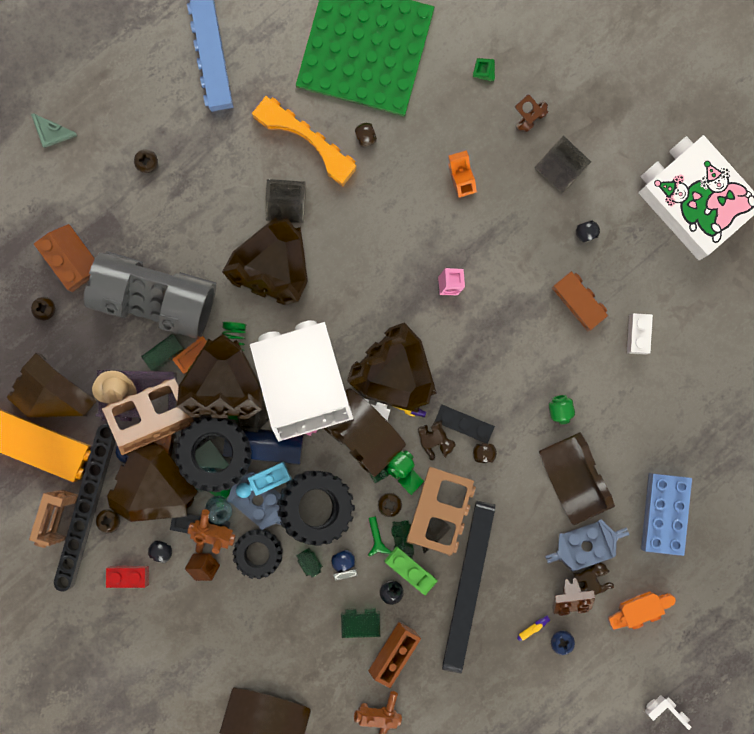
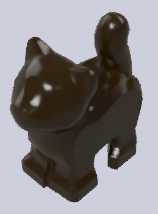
(436, 437)
(590, 579)

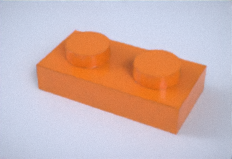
(187, 357)

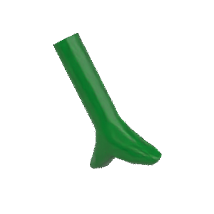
(378, 544)

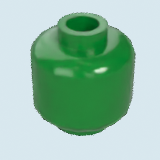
(561, 409)
(401, 465)

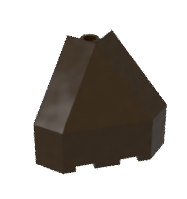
(271, 263)
(395, 371)
(220, 383)
(47, 393)
(150, 487)

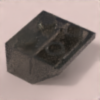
(562, 164)
(285, 200)

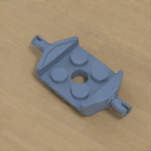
(262, 515)
(598, 534)

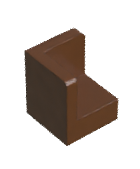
(202, 567)

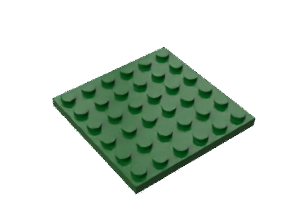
(366, 51)

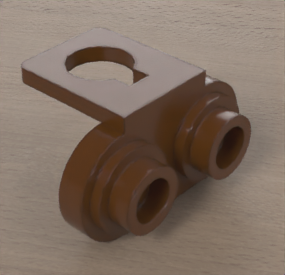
(538, 111)

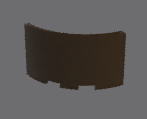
(367, 435)
(576, 479)
(263, 714)

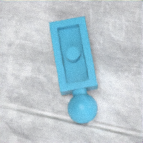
(264, 480)

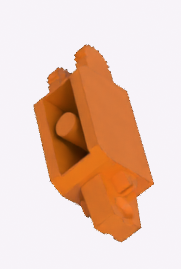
(640, 610)

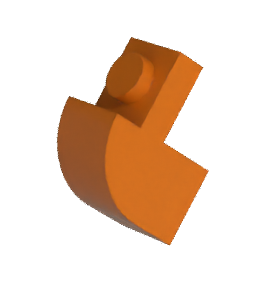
(461, 174)

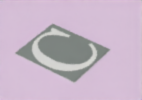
(343, 575)

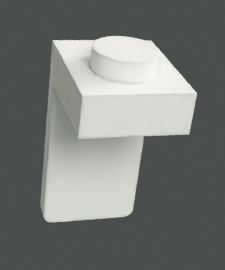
(657, 706)

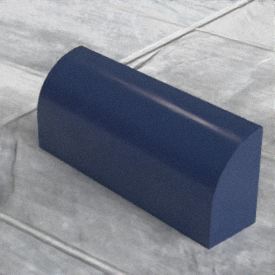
(267, 447)

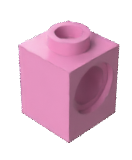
(451, 281)

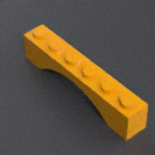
(274, 117)

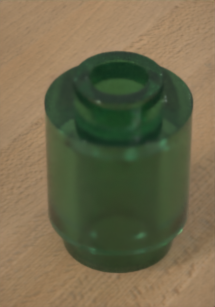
(309, 563)

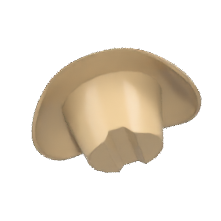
(113, 387)

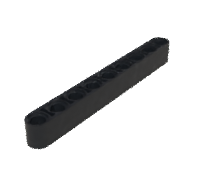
(80, 515)
(468, 587)

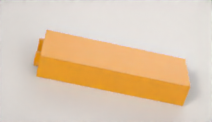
(42, 447)

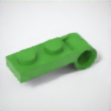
(411, 571)

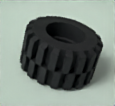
(244, 564)

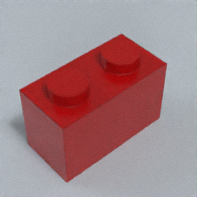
(127, 576)

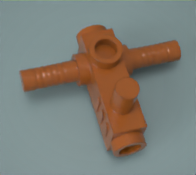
(203, 531)
(383, 718)

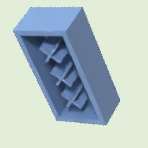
(666, 514)

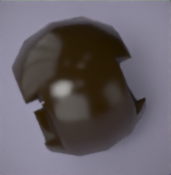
(365, 134)
(140, 156)
(49, 311)
(484, 453)
(386, 511)
(105, 528)

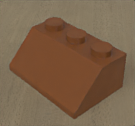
(66, 256)

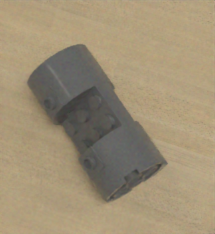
(124, 287)

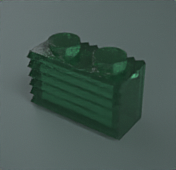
(163, 352)
(360, 624)

